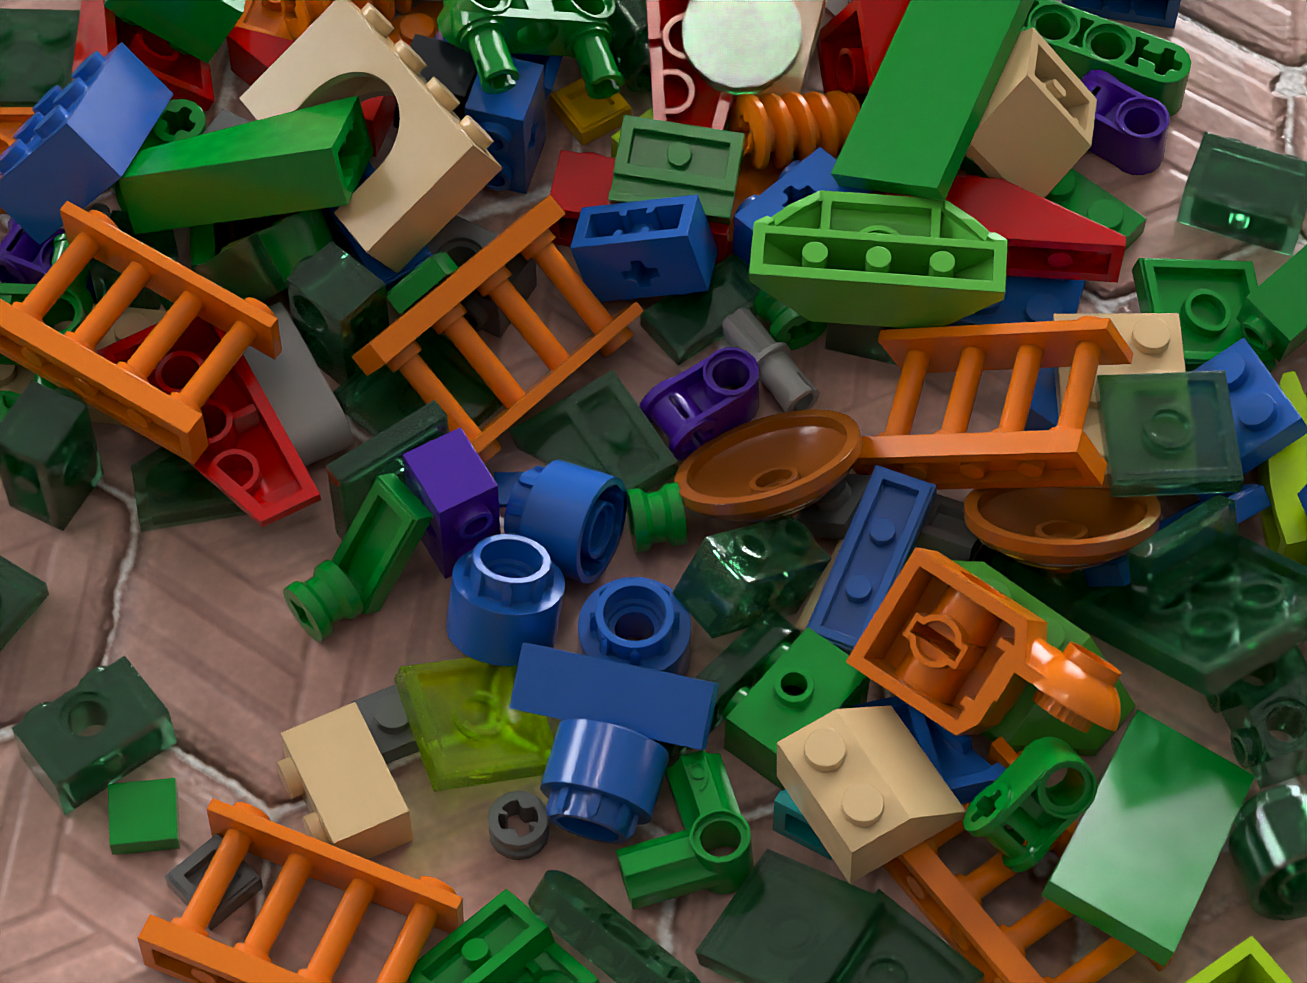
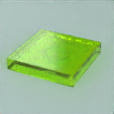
(467, 726)

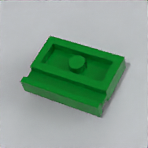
(677, 160)

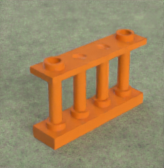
(489, 276)
(123, 388)
(1006, 454)
(956, 909)
(189, 954)

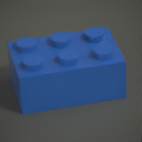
(79, 139)

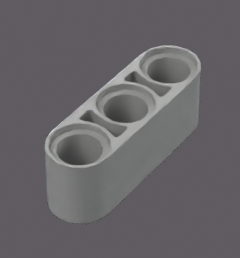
(301, 394)

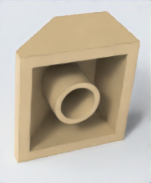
(865, 787)

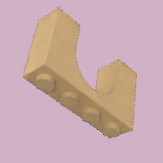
(435, 157)

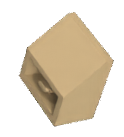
(1035, 119)

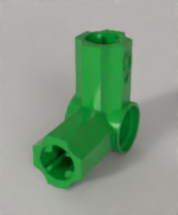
(681, 860)

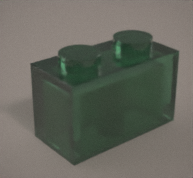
(1246, 193)

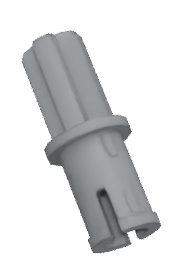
(776, 367)

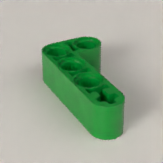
(1131, 56)

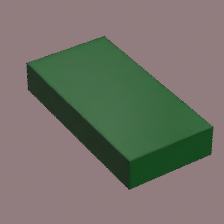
(381, 540)

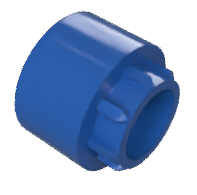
(571, 514)
(504, 597)
(639, 610)
(602, 780)

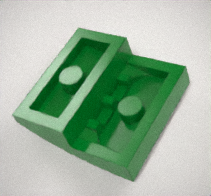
(500, 946)

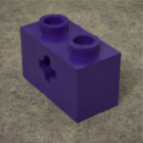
(459, 494)

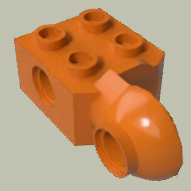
(971, 651)

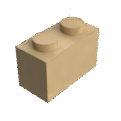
(344, 784)

